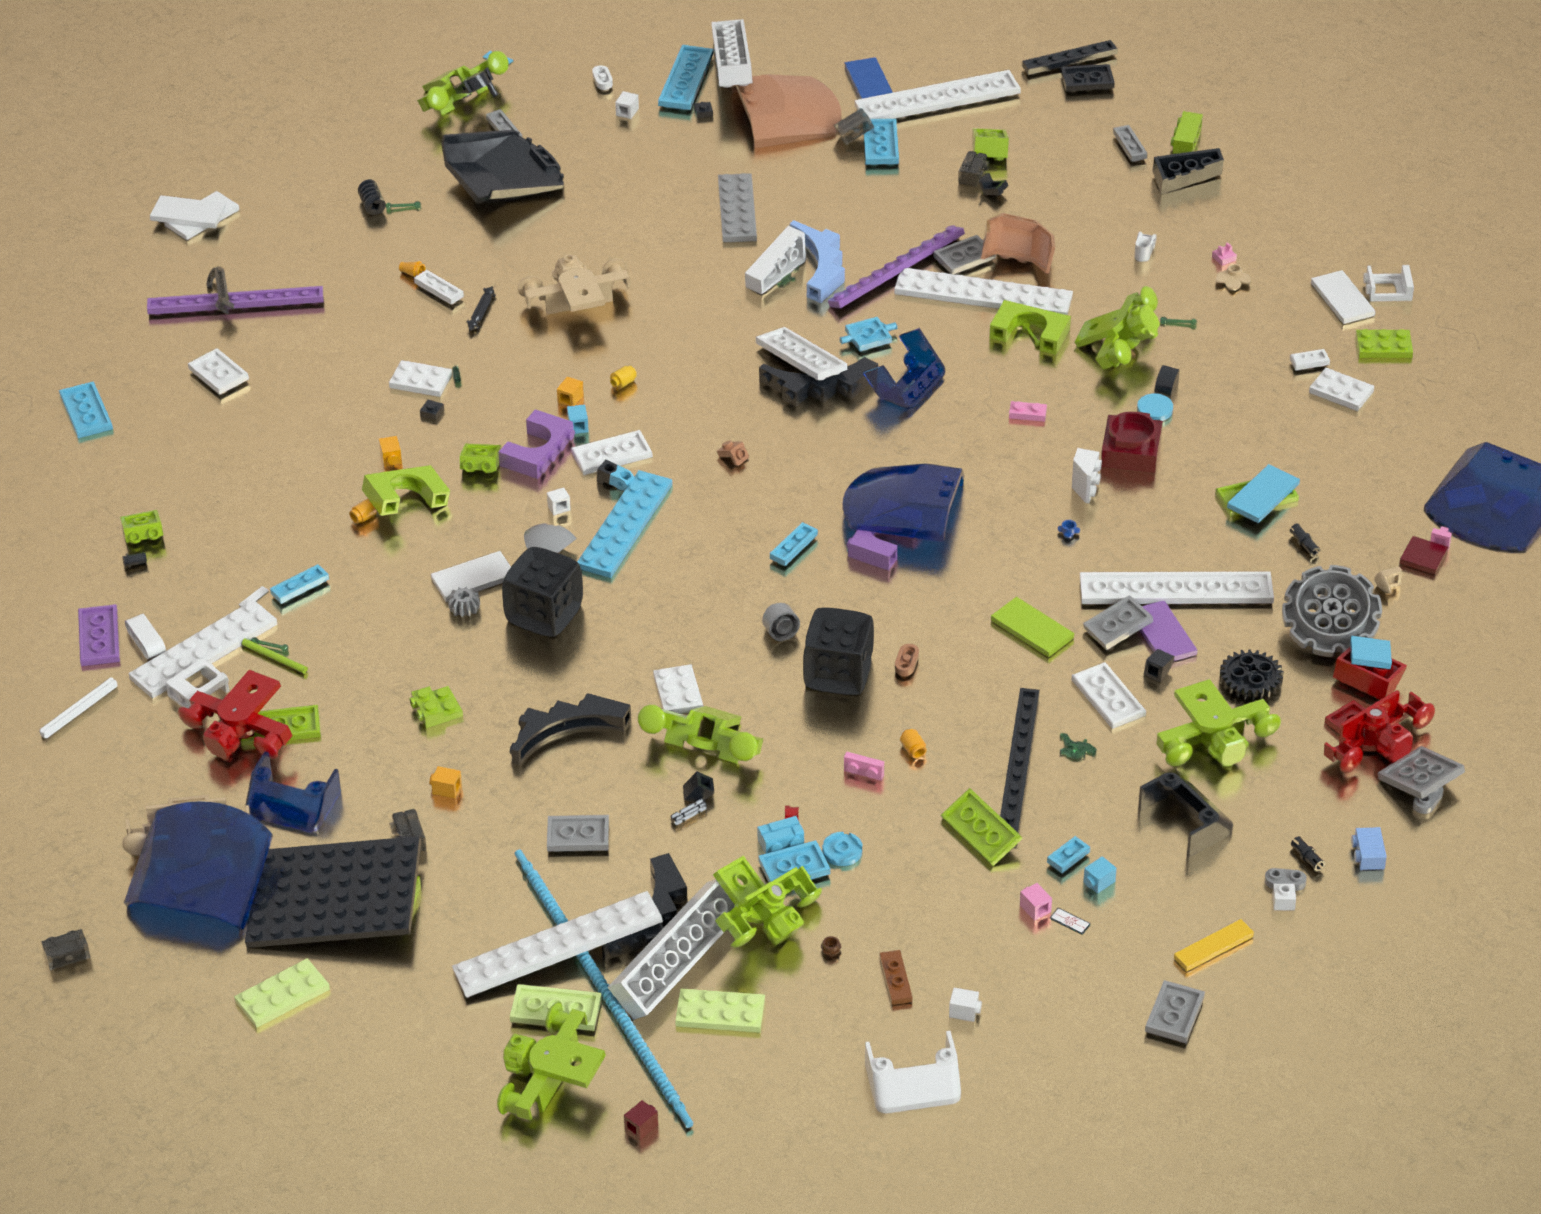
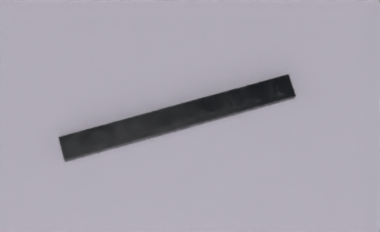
(1019, 757)

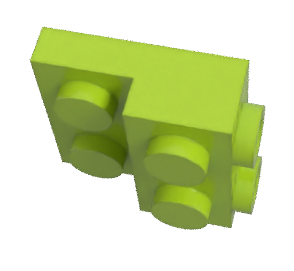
(480, 457)
(142, 526)
(435, 706)

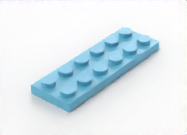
(685, 77)

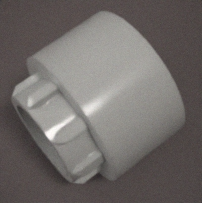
(781, 621)

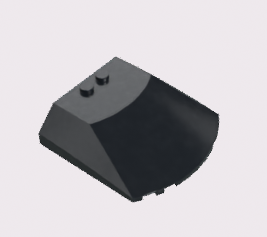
(500, 165)

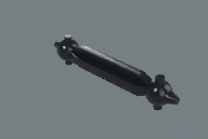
(481, 308)

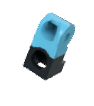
(614, 475)

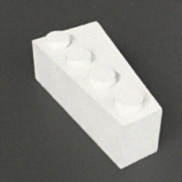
(777, 261)

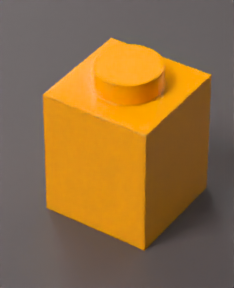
(570, 391)
(390, 451)
(446, 782)

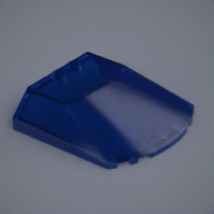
(1490, 498)
(903, 500)
(201, 861)

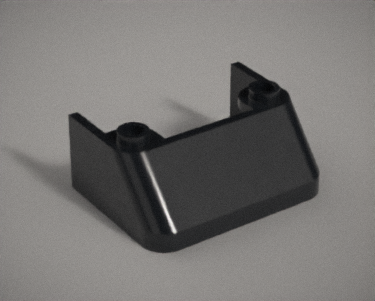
(1215, 823)

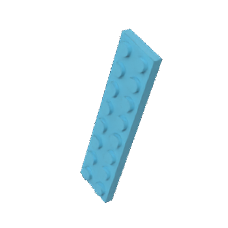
(624, 524)

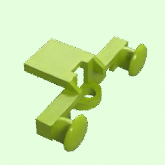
(732, 744)

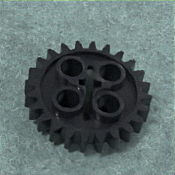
(1251, 674)

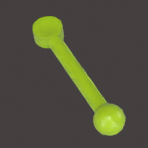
(1026, 326)

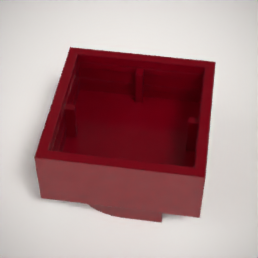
(1131, 442)

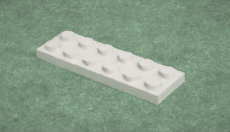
(801, 353)

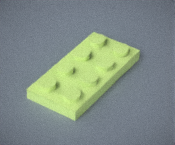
(281, 993)
(533, 1003)
(720, 1010)

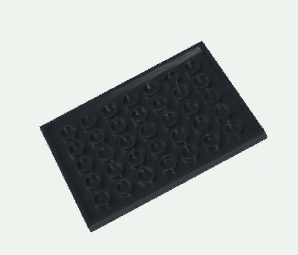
(335, 892)

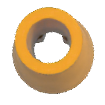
(412, 268)

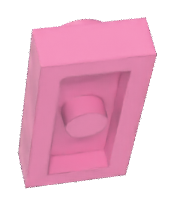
(1027, 411)
(864, 766)

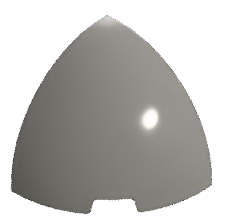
(548, 537)

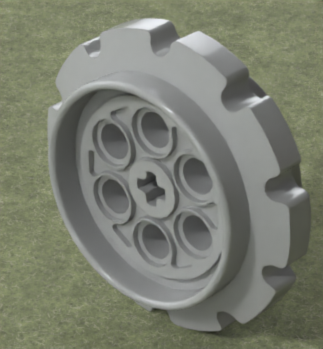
(1330, 610)

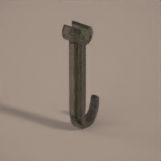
(223, 302)

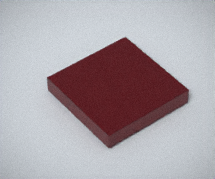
(1423, 555)

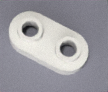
(602, 77)

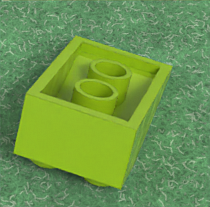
(991, 142)

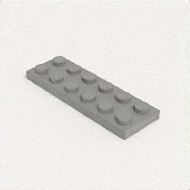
(737, 207)

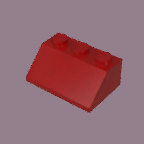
(1371, 680)

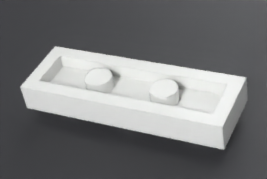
(439, 287)

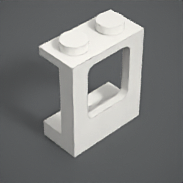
(1402, 281)
(182, 691)

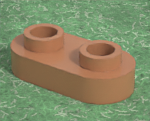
(906, 659)

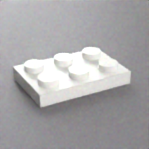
(218, 371)
(420, 378)
(1341, 389)
(678, 689)

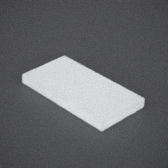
(187, 211)
(189, 231)
(1343, 297)
(617, 449)
(475, 574)
(1108, 695)

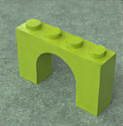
(1013, 314)
(424, 480)

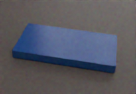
(867, 78)

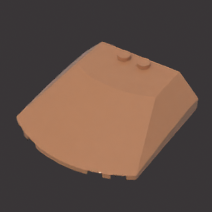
(789, 109)

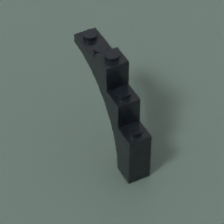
(798, 386)
(566, 717)
(668, 891)

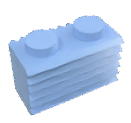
(1369, 848)

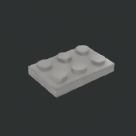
(962, 255)
(1118, 622)
(578, 833)
(1175, 1011)

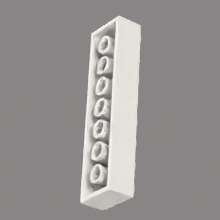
(731, 53)
(672, 952)

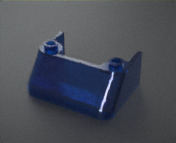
(923, 373)
(289, 804)

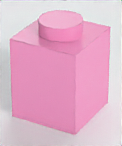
(1035, 901)

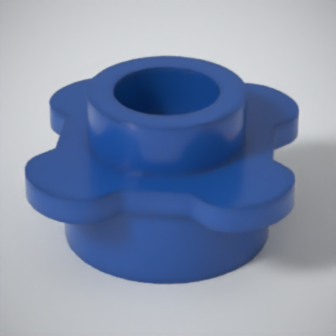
(1069, 528)

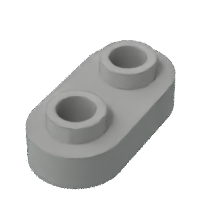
(1428, 803)
(1285, 876)

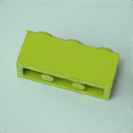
(1186, 132)

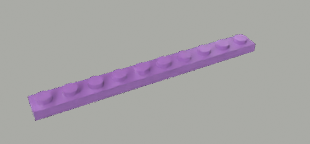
(893, 268)
(242, 299)

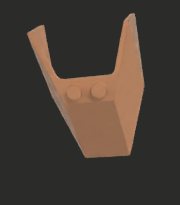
(1019, 239)

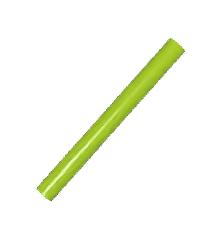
(275, 656)

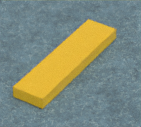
(1213, 945)

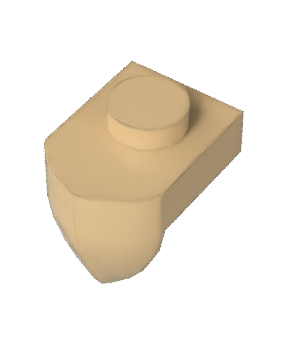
(1388, 578)

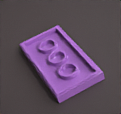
(1167, 633)
(98, 635)

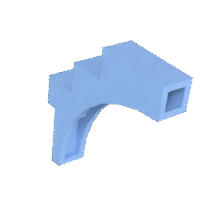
(826, 251)

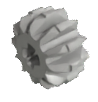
(464, 601)

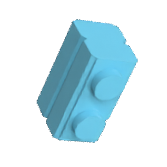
(780, 834)

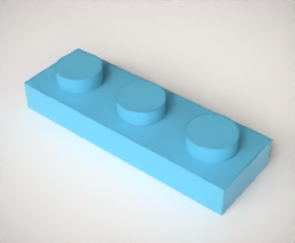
(793, 544)
(299, 583)

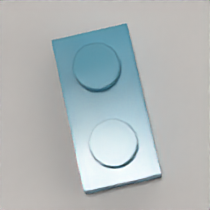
(1068, 854)

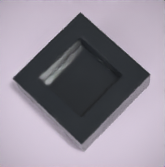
(703, 109)
(431, 409)

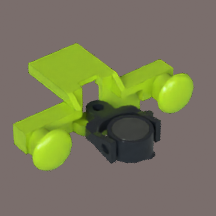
(478, 79)

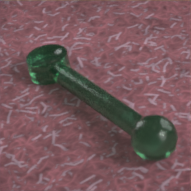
(417, 204)
(1164, 320)
(284, 647)

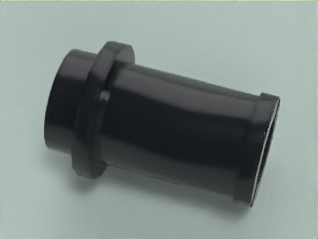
(134, 559)

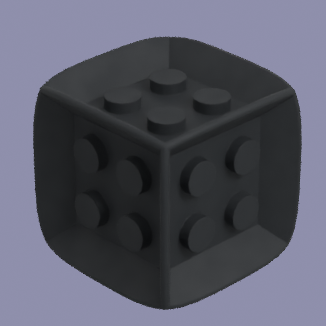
(542, 591)
(838, 651)

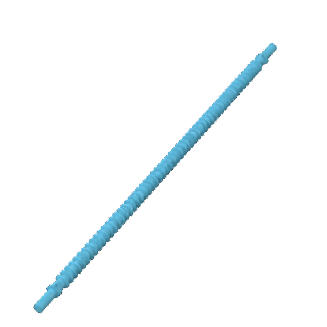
(610, 1000)

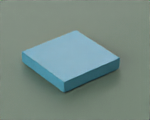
(1370, 652)

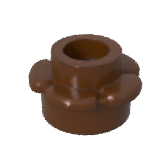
(831, 946)

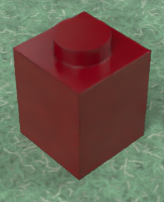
(641, 1120)

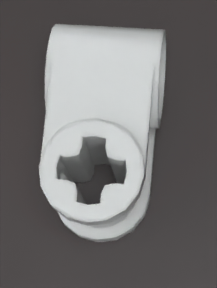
(1144, 246)

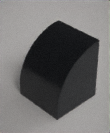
(1167, 380)
(1158, 665)
(698, 787)

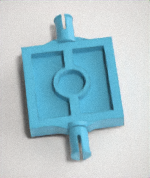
(868, 333)

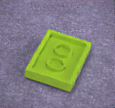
(1384, 343)

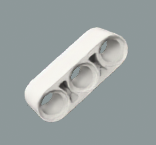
(145, 636)

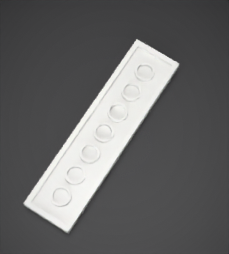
(207, 644)

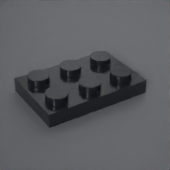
(1087, 77)

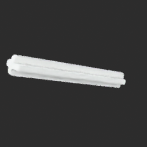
(77, 708)

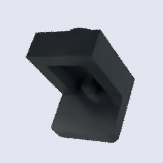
(992, 187)

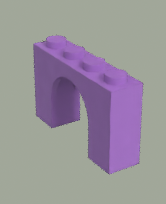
(536, 460)
(871, 550)

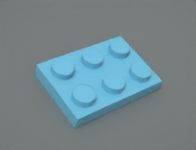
(806, 855)

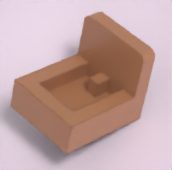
(735, 450)

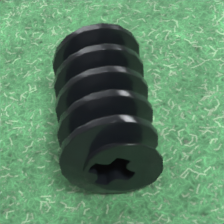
(371, 197)

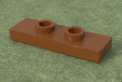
(895, 977)

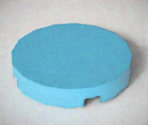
(1157, 405)
(842, 849)

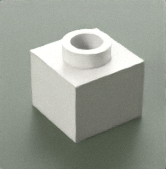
(558, 501)
(1284, 896)

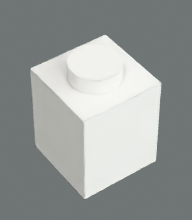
(627, 105)
(964, 1004)

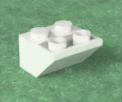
(1085, 473)

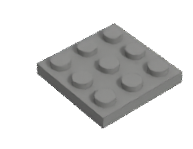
(1421, 772)

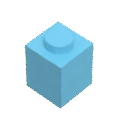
(579, 417)
(1099, 874)

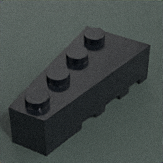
(1186, 168)

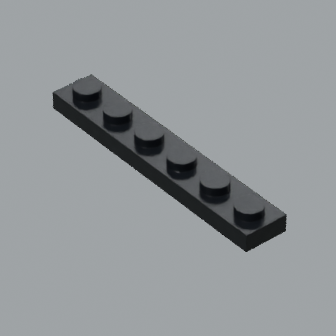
(1069, 57)

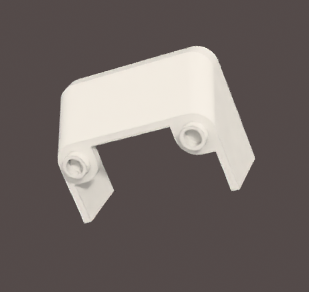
(914, 1086)

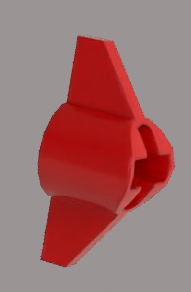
(791, 811)

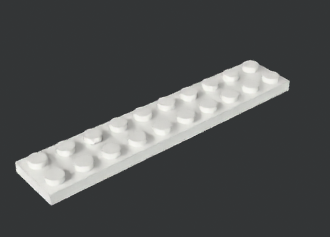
(940, 96)
(979, 291)
(1177, 587)
(557, 944)

